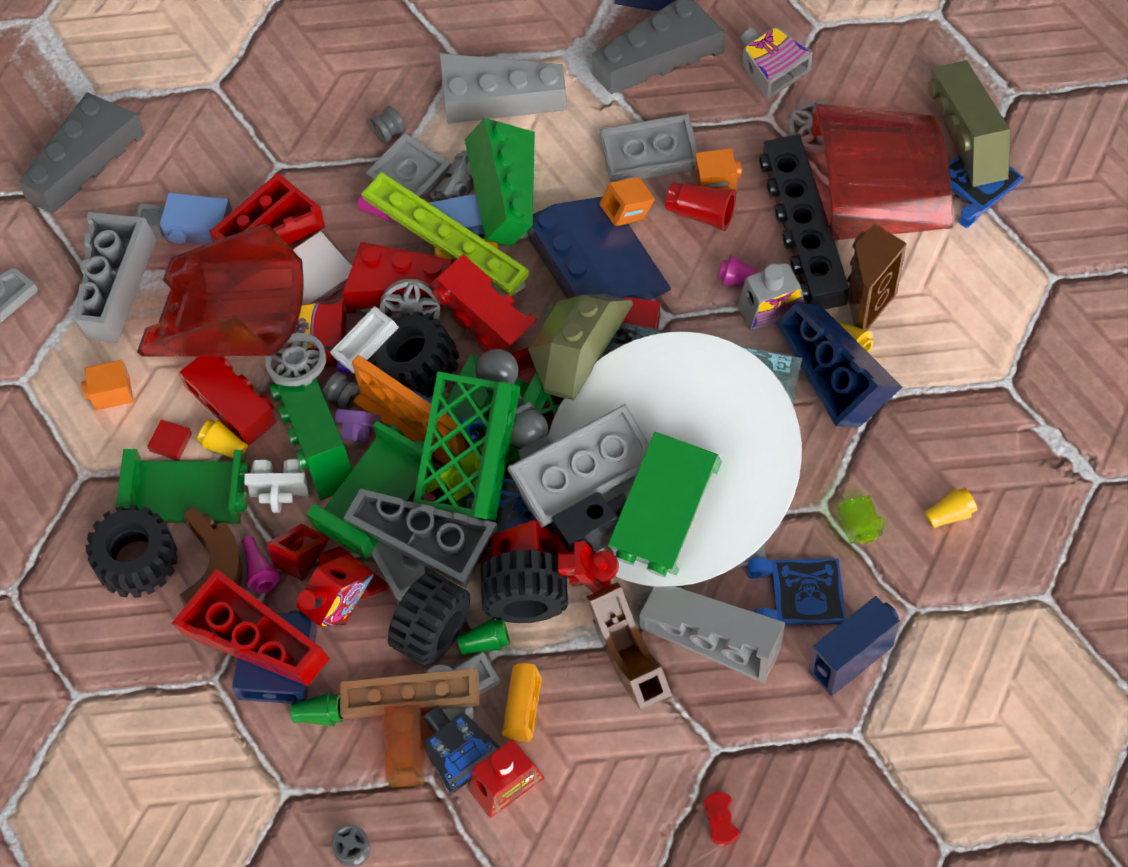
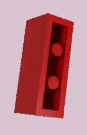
(229, 397)

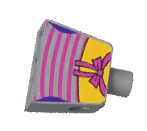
(774, 60)
(769, 295)

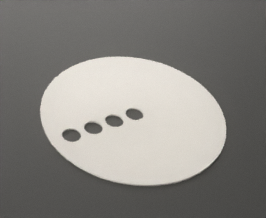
(720, 402)

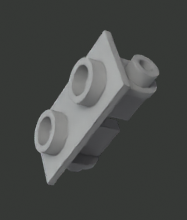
(460, 182)

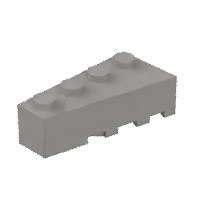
(500, 87)
(112, 272)
(714, 630)

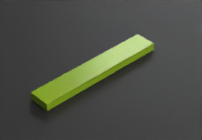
(444, 232)

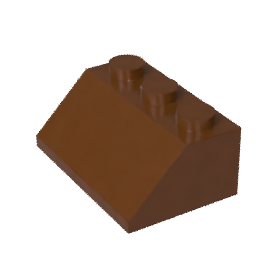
(874, 274)

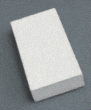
(364, 338)

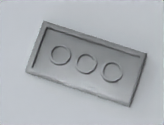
(581, 464)

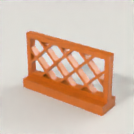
(402, 408)

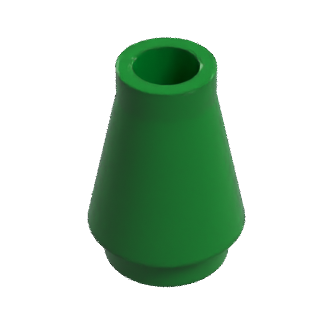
(485, 637)
(318, 710)

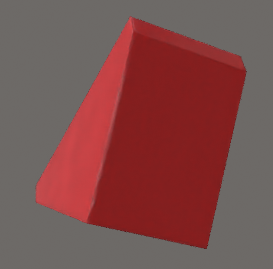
(297, 550)

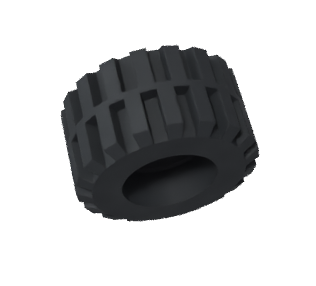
(417, 334)
(118, 531)
(523, 587)
(428, 618)

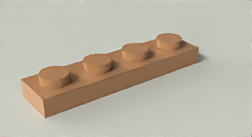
(428, 690)

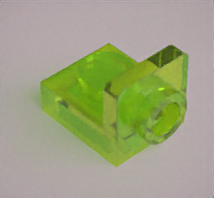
(860, 520)

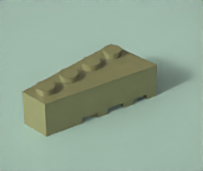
(972, 122)

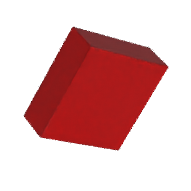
(169, 440)

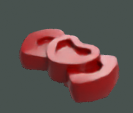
(720, 818)

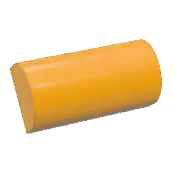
(522, 702)

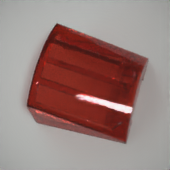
(884, 170)
(229, 298)

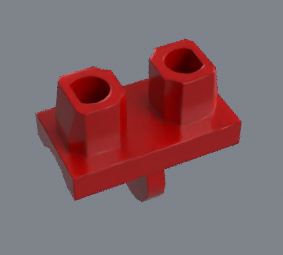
(587, 567)

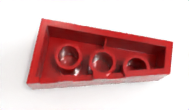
(245, 628)

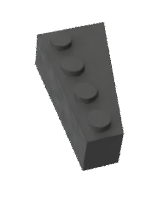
(656, 45)
(78, 151)
(430, 536)

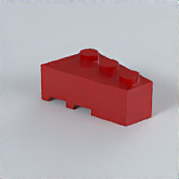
(279, 206)
(381, 266)
(479, 305)

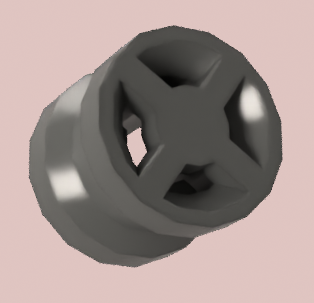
(387, 124)
(341, 391)
(347, 839)

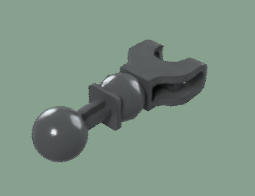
(529, 426)

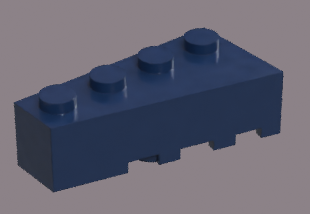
(836, 365)

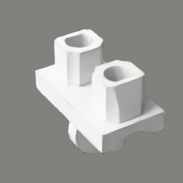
(276, 487)

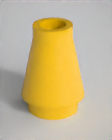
(219, 439)
(951, 508)

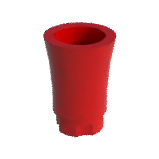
(702, 203)

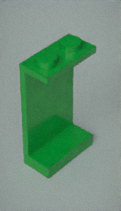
(386, 468)
(177, 486)
(663, 503)

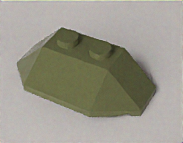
(575, 340)

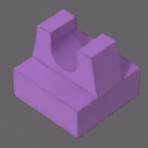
(356, 424)

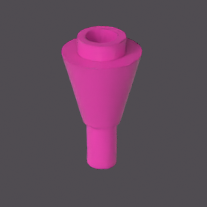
(735, 272)
(260, 573)

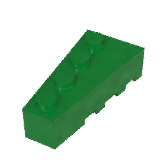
(502, 178)
(315, 434)

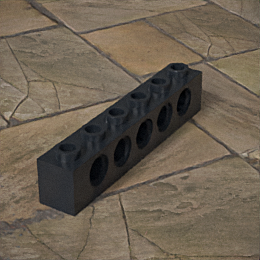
(790, 155)

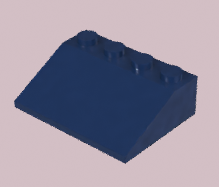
(592, 254)

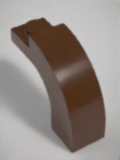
(221, 546)
(625, 647)

